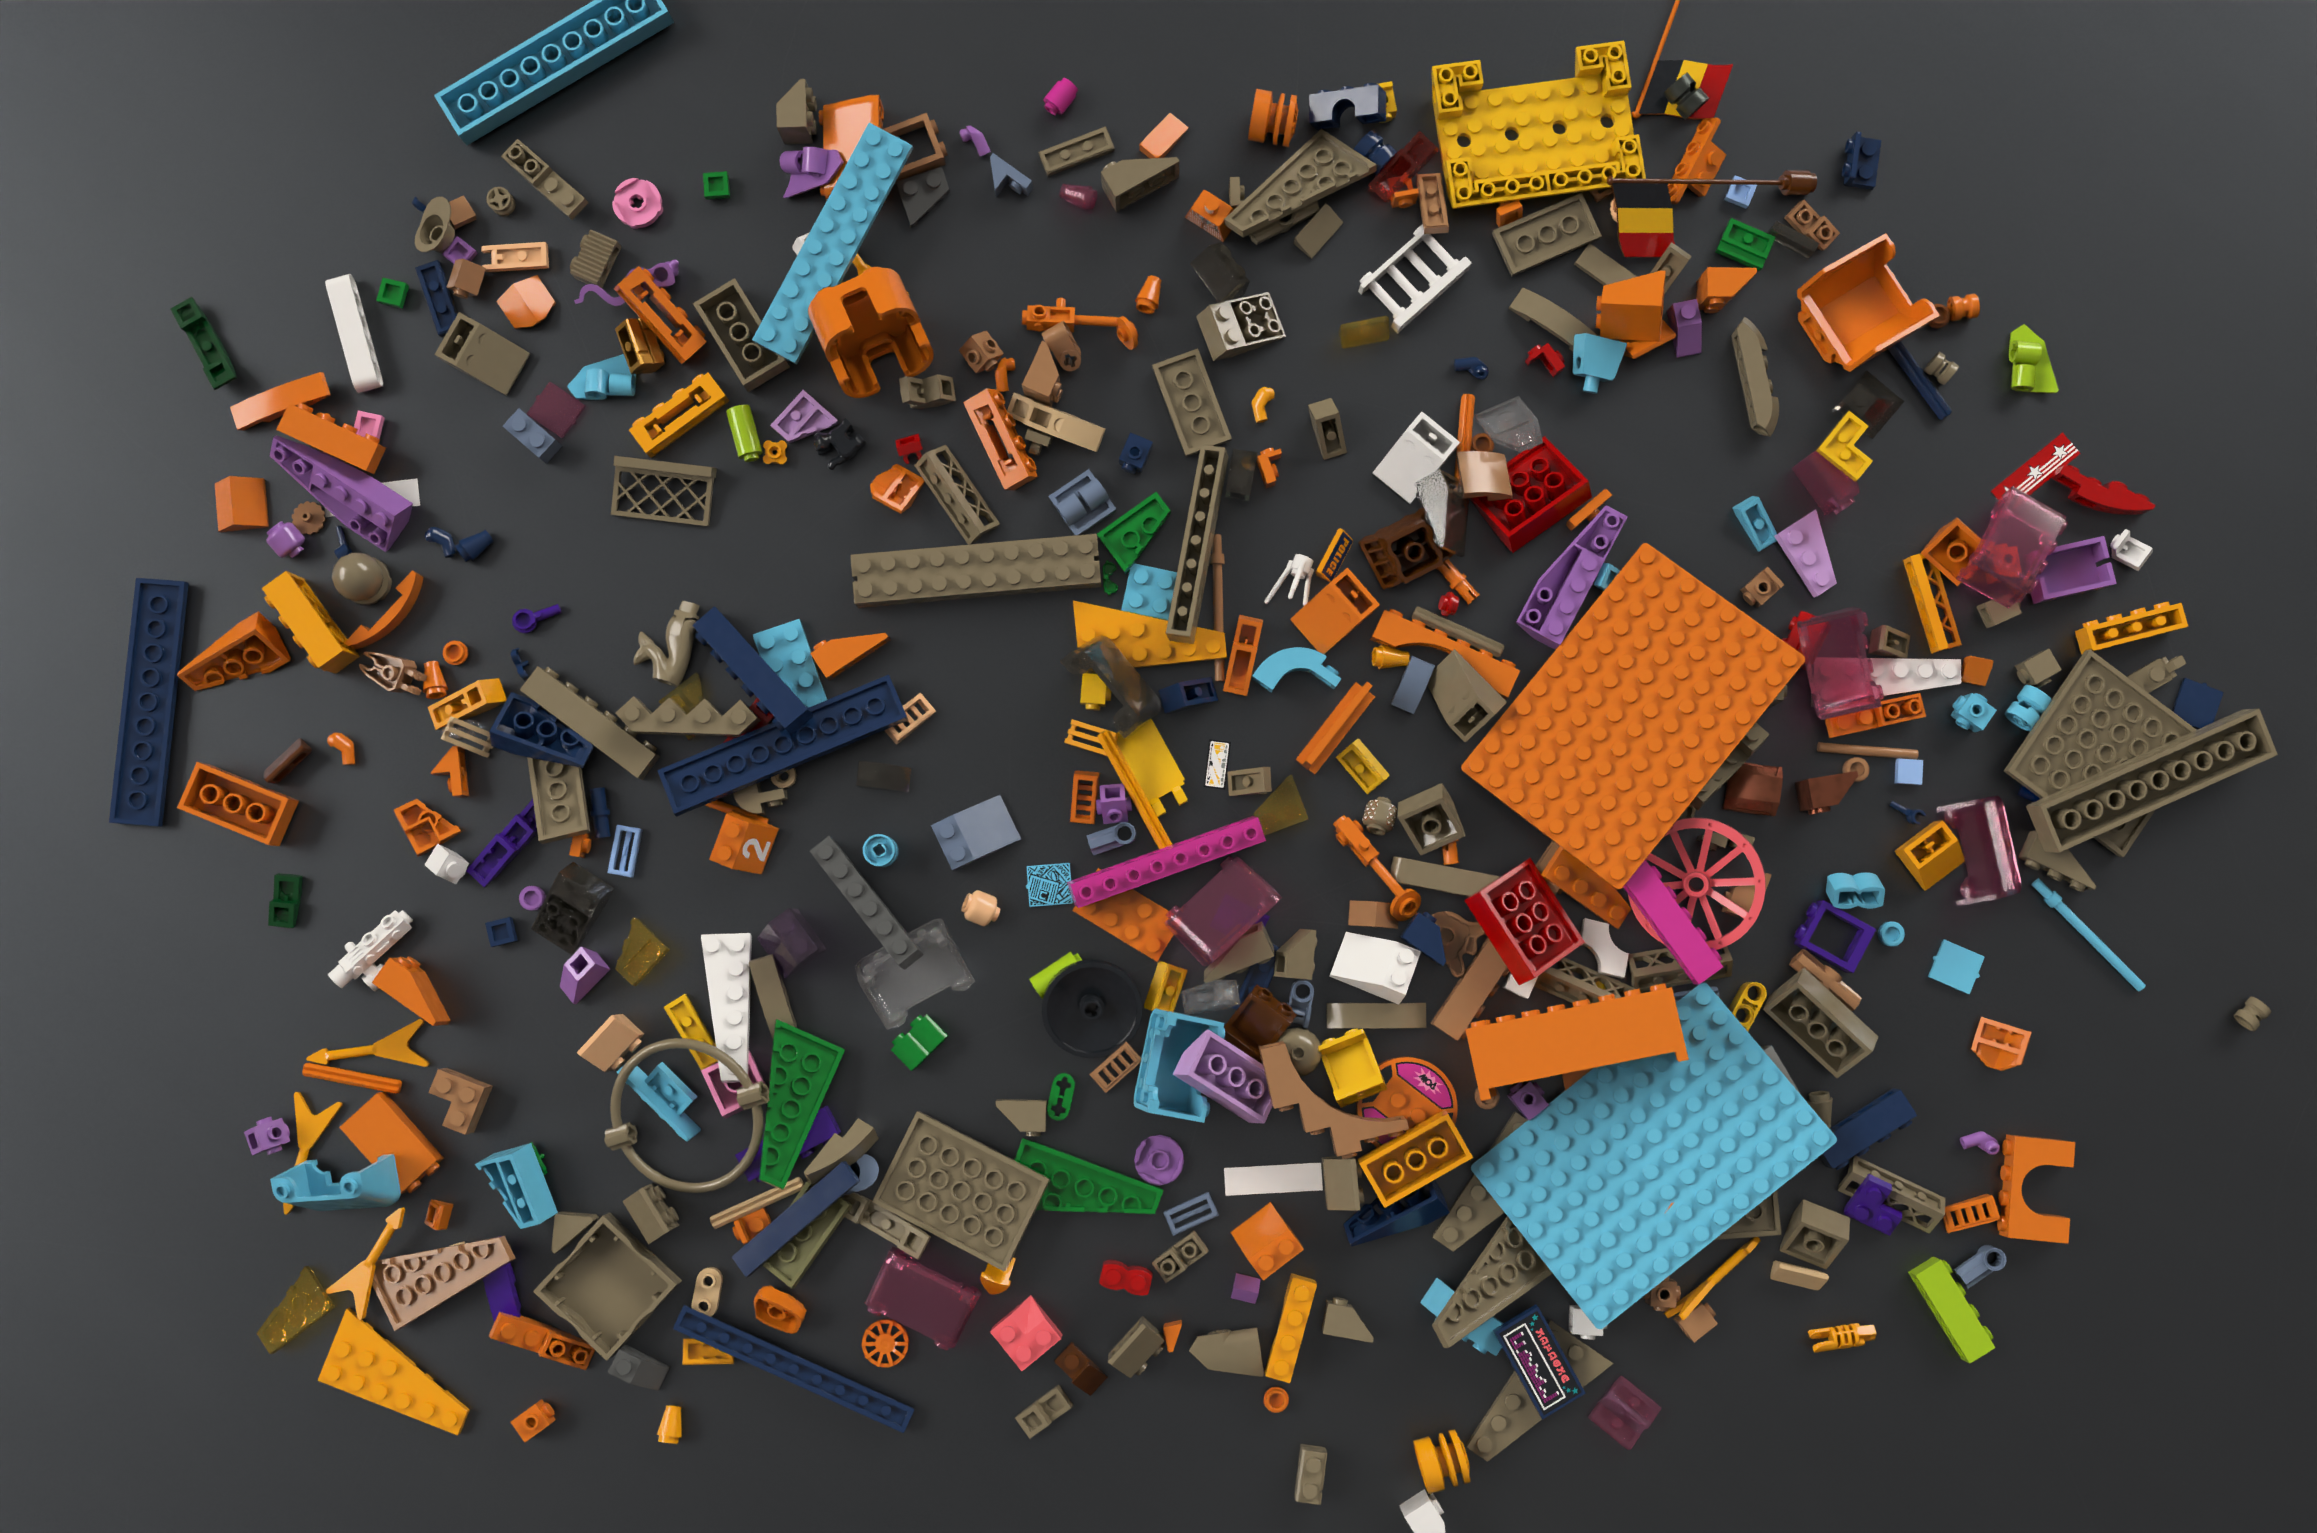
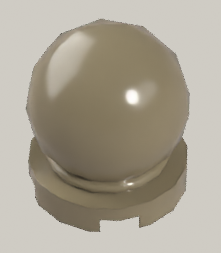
(361, 578)

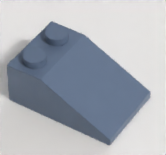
(976, 832)

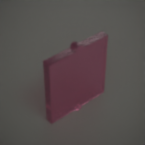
(556, 410)

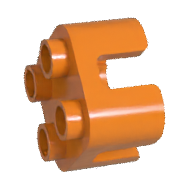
(867, 321)

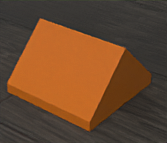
(241, 503)
(1951, 548)

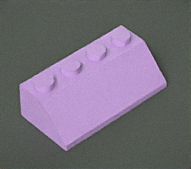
(1226, 1077)

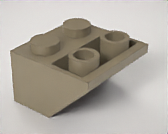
(795, 114)
(1342, 1183)
(651, 1212)

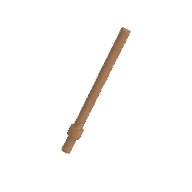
(1217, 561)

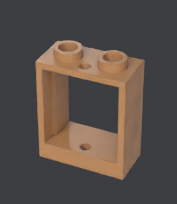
(928, 163)

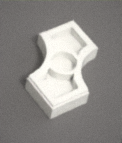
(1609, 957)

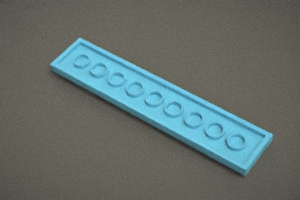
(833, 240)

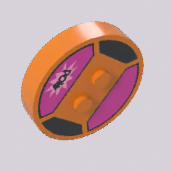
(1413, 1091)

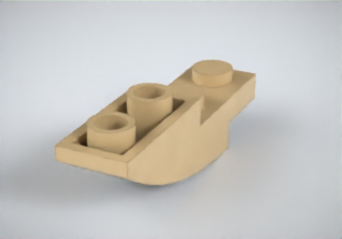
(1056, 422)

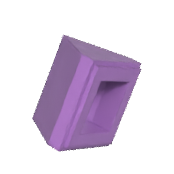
(1245, 1288)

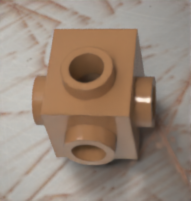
(981, 352)
(1672, 1294)

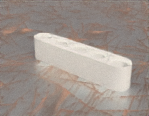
(354, 333)

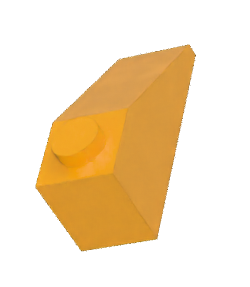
(468, 702)

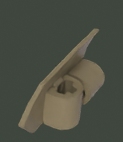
(1230, 1351)

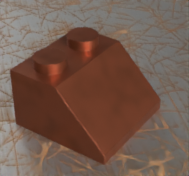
(1822, 792)

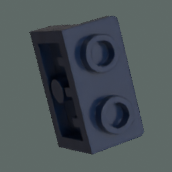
(1861, 162)

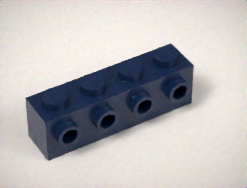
(1867, 1126)

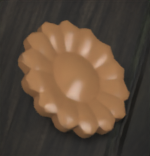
(308, 518)

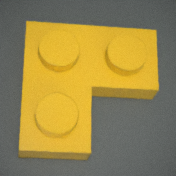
(1840, 448)

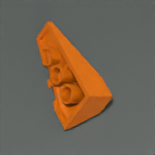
(242, 651)

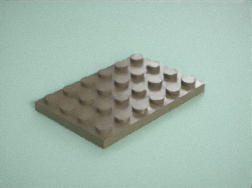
(961, 1190)

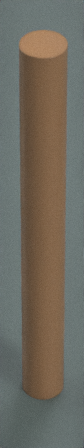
(1867, 750)

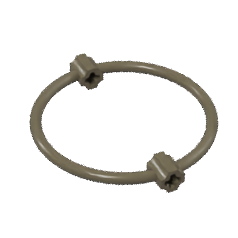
(749, 1096)

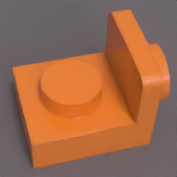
(1267, 470)
(751, 1225)

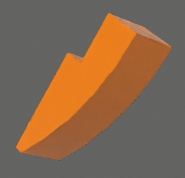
(1243, 655)

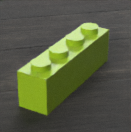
(1952, 1310)

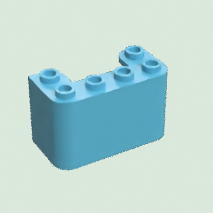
(1156, 1086)

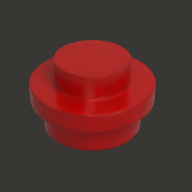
(1448, 604)

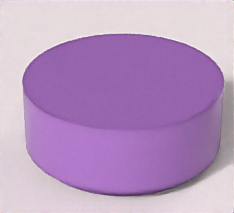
(532, 898)

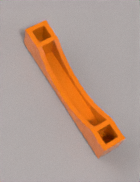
(1399, 632)

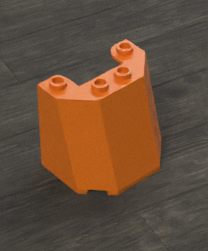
(1859, 307)

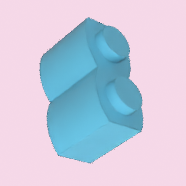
(1856, 890)

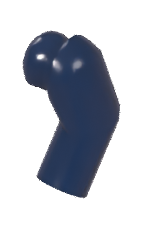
(1473, 365)
(443, 538)

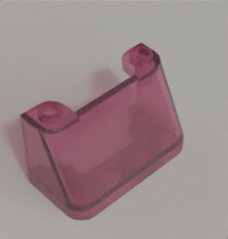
(1222, 910)
(922, 1299)

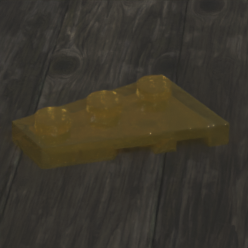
(299, 1310)

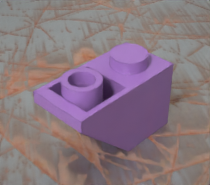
(582, 973)

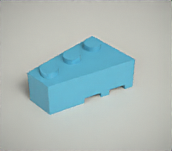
(521, 1184)

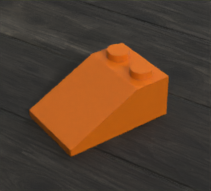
(412, 988)

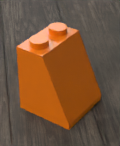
(1632, 308)
(1267, 1241)

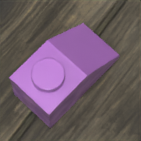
(1687, 324)

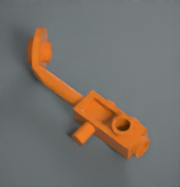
(1044, 317)
(1351, 834)

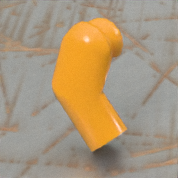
(1259, 401)

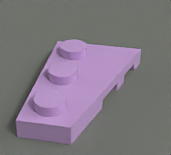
(1808, 553)

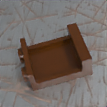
(1258, 1022)

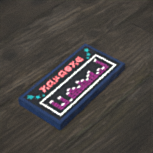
(1539, 1361)

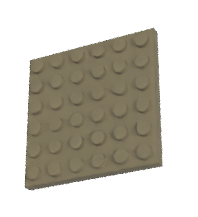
(2089, 728)

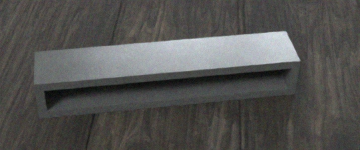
(866, 903)

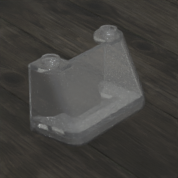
(896, 990)

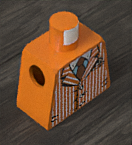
(1209, 214)

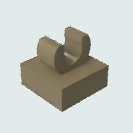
(1038, 440)

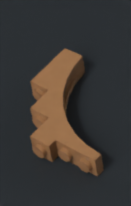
(1316, 1114)

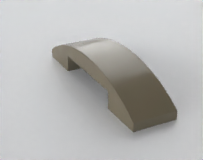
(1548, 316)
(1375, 1015)
(887, 1225)

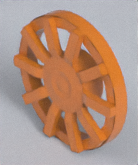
(885, 1343)

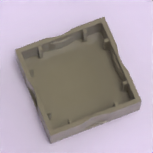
(608, 1286)

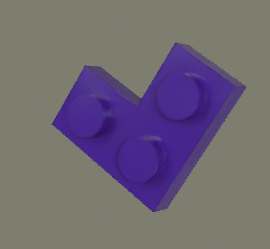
(1868, 1205)

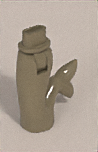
(679, 642)

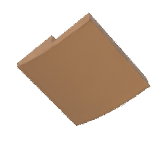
(1484, 475)

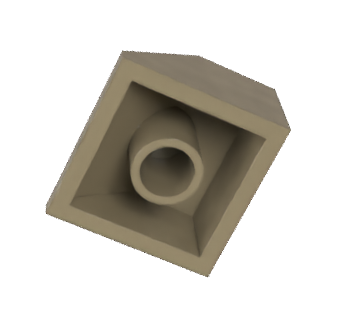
(1430, 819)
(1815, 1234)
(1136, 1347)

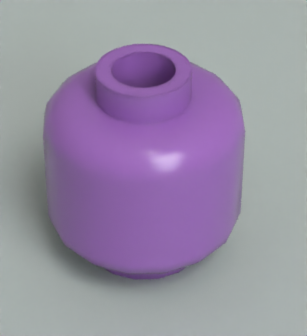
(285, 539)

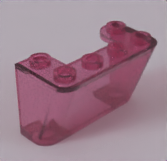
(1838, 663)

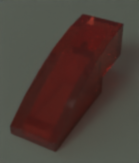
(1403, 166)

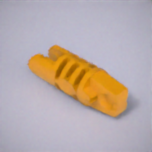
(1842, 1336)

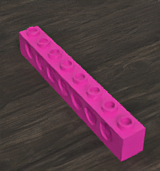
(1166, 861)

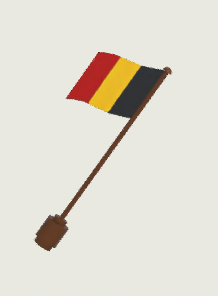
(1647, 211)

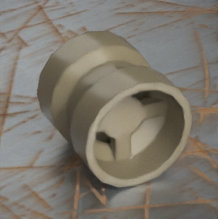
(1936, 365)
(2252, 1013)

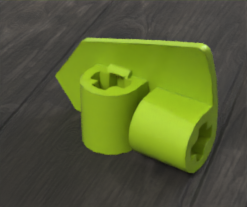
(2030, 363)

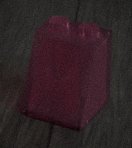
(1826, 483)

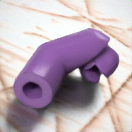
(977, 137)

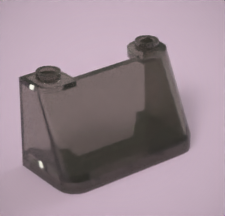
(1121, 678)

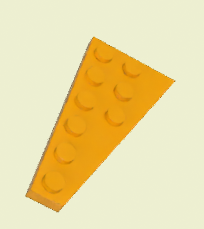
(1144, 637)
(381, 1373)

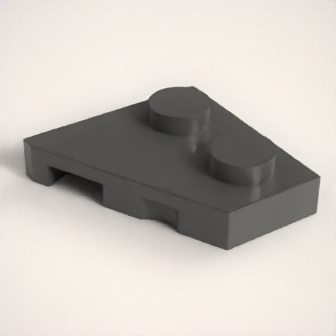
(922, 193)

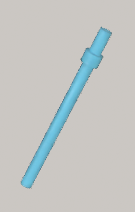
(2053, 899)

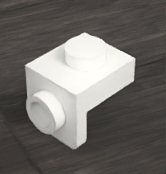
(2129, 550)

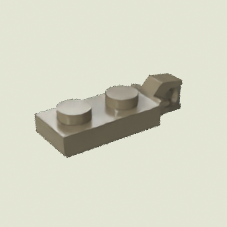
(2156, 673)

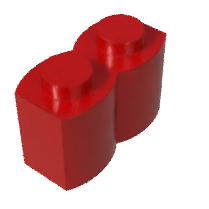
(1119, 1276)

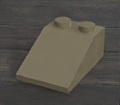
(1136, 178)

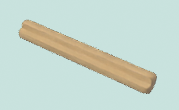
(756, 1203)

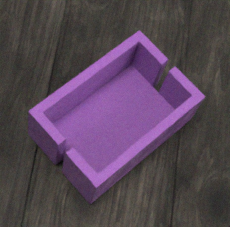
(2074, 571)

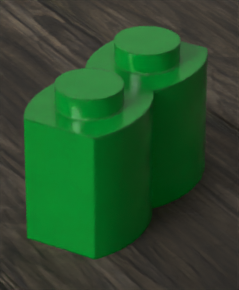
(919, 1041)

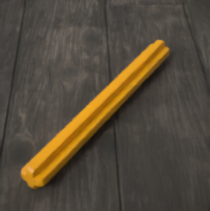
(1134, 789)

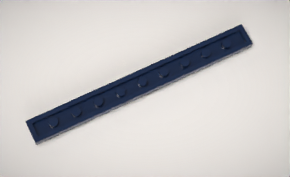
(793, 1368)

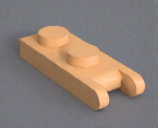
(517, 256)

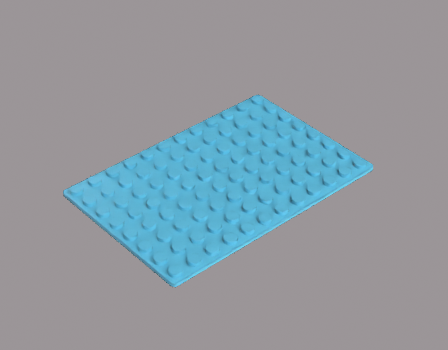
(1649, 1132)

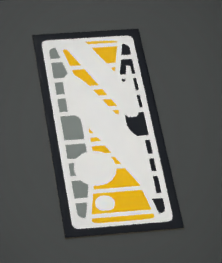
(1217, 764)

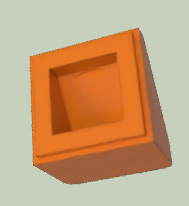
(1976, 670)
(1171, 1333)

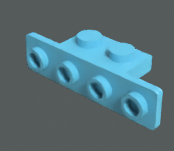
(667, 1097)

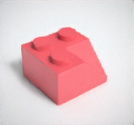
(1026, 1333)

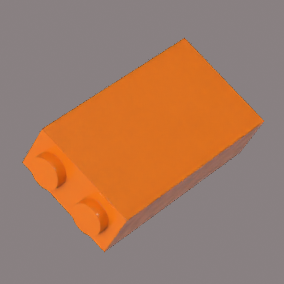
(385, 1129)

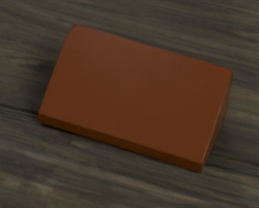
(287, 762)

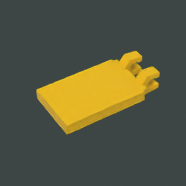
(1153, 766)

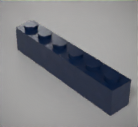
(753, 671)

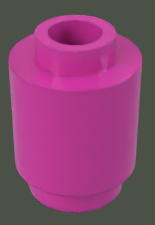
(1060, 97)

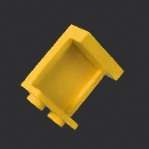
(1351, 1067)

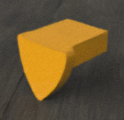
(996, 1280)

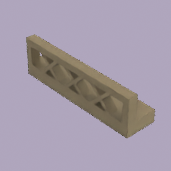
(952, 495)
(1669, 973)
(1566, 986)
(1918, 1199)

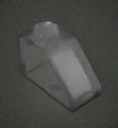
(1210, 997)

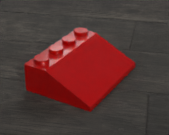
(1543, 492)
(1524, 921)

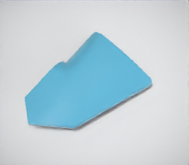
(604, 379)

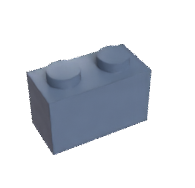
(532, 435)

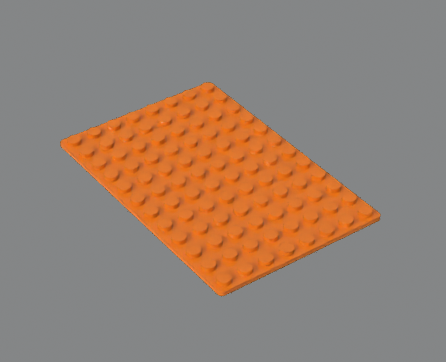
(1632, 715)

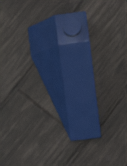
(533, 733)

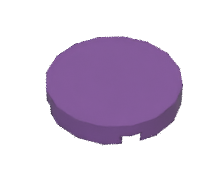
(1159, 1159)

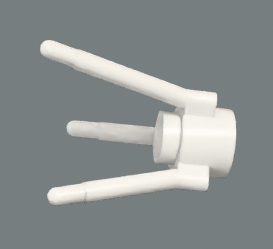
(1300, 568)

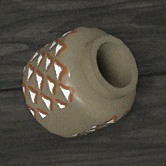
(1379, 816)

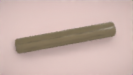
(1458, 631)

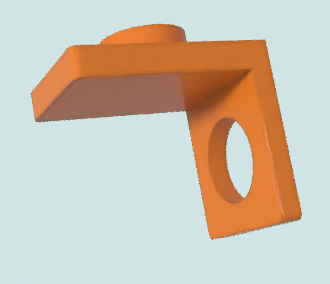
(1405, 198)

